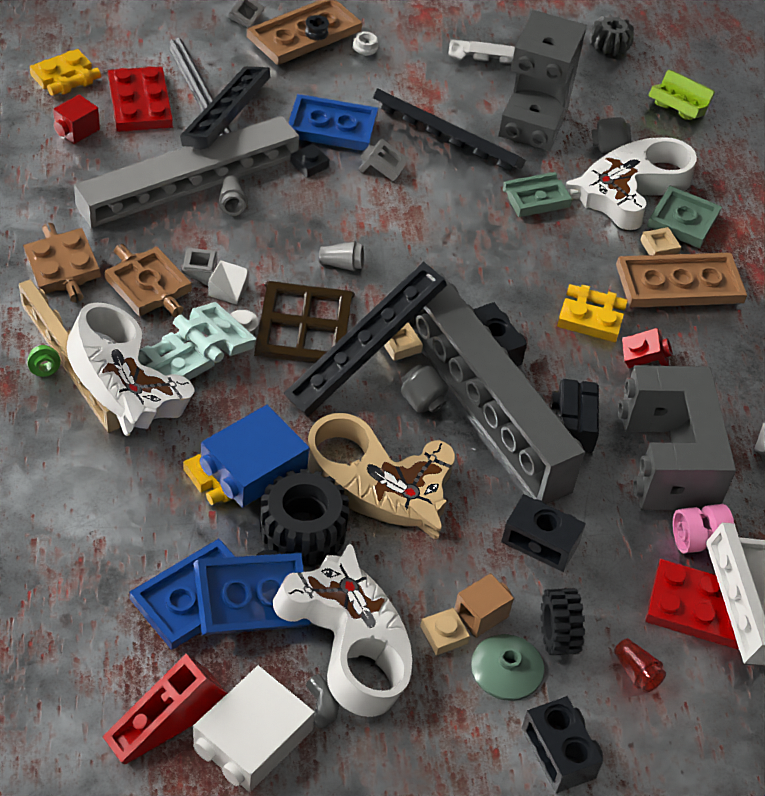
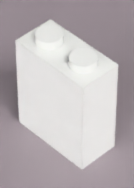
(252, 729)

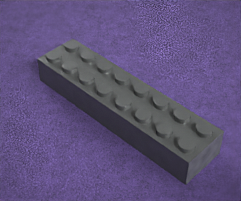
(498, 397)

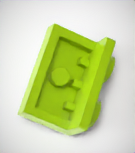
(682, 94)

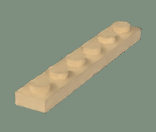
(52, 329)

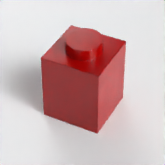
(76, 119)

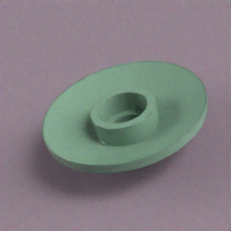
(506, 679)

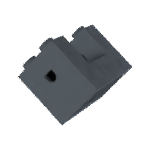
(544, 81)
(699, 460)

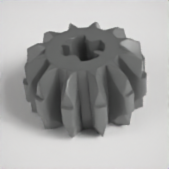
(612, 35)

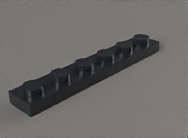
(225, 107)
(457, 135)
(365, 339)

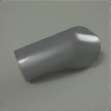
(326, 704)

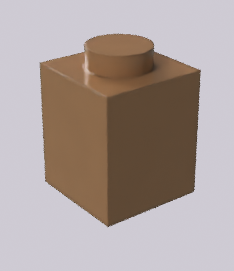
(484, 604)

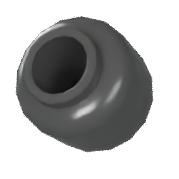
(611, 134)
(424, 389)

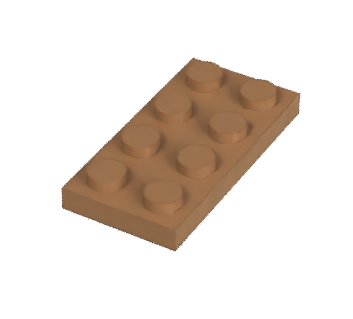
(285, 36)
(681, 280)

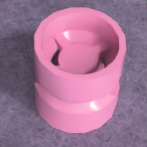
(695, 526)

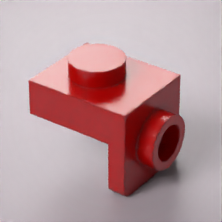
(646, 348)

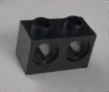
(554, 745)

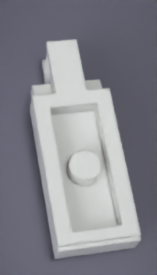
(481, 51)

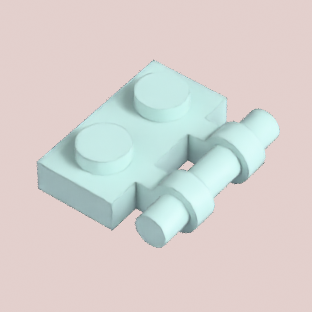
(221, 329)
(181, 359)

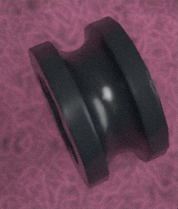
(316, 27)

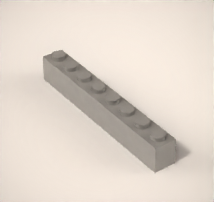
(184, 171)

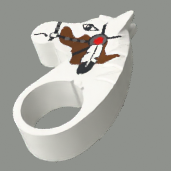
(626, 173)
(114, 373)
(363, 624)

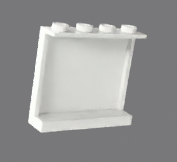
(741, 577)

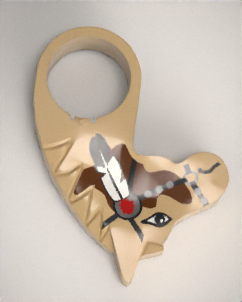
(380, 488)

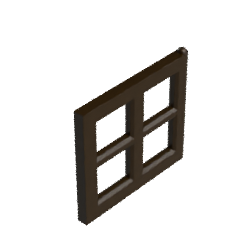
(304, 322)

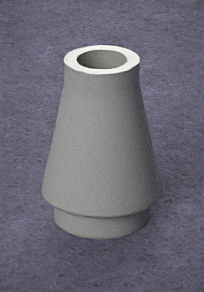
(232, 197)
(344, 256)

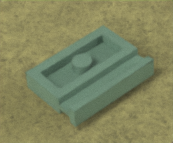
(537, 194)

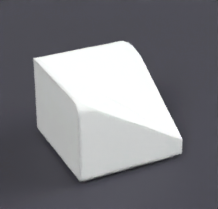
(228, 282)

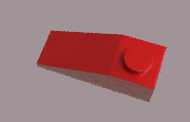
(165, 710)

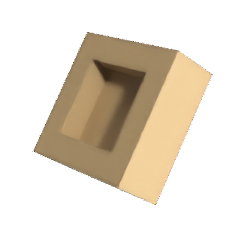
(660, 242)
(404, 343)
(445, 631)

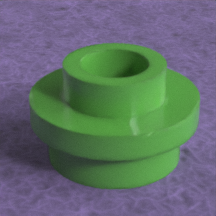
(40, 354)

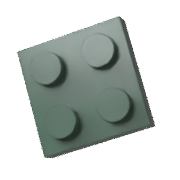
(685, 215)

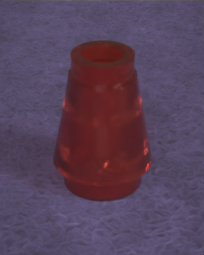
(641, 667)

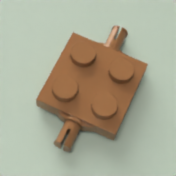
(62, 261)
(148, 281)

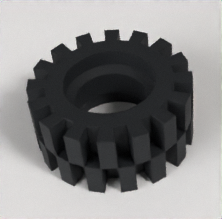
(562, 621)

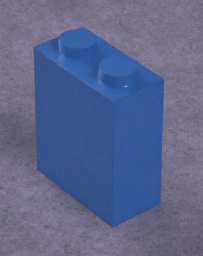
(253, 454)

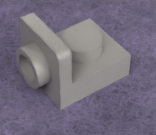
(384, 159)

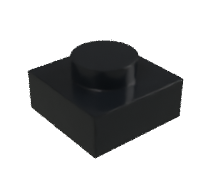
(309, 160)

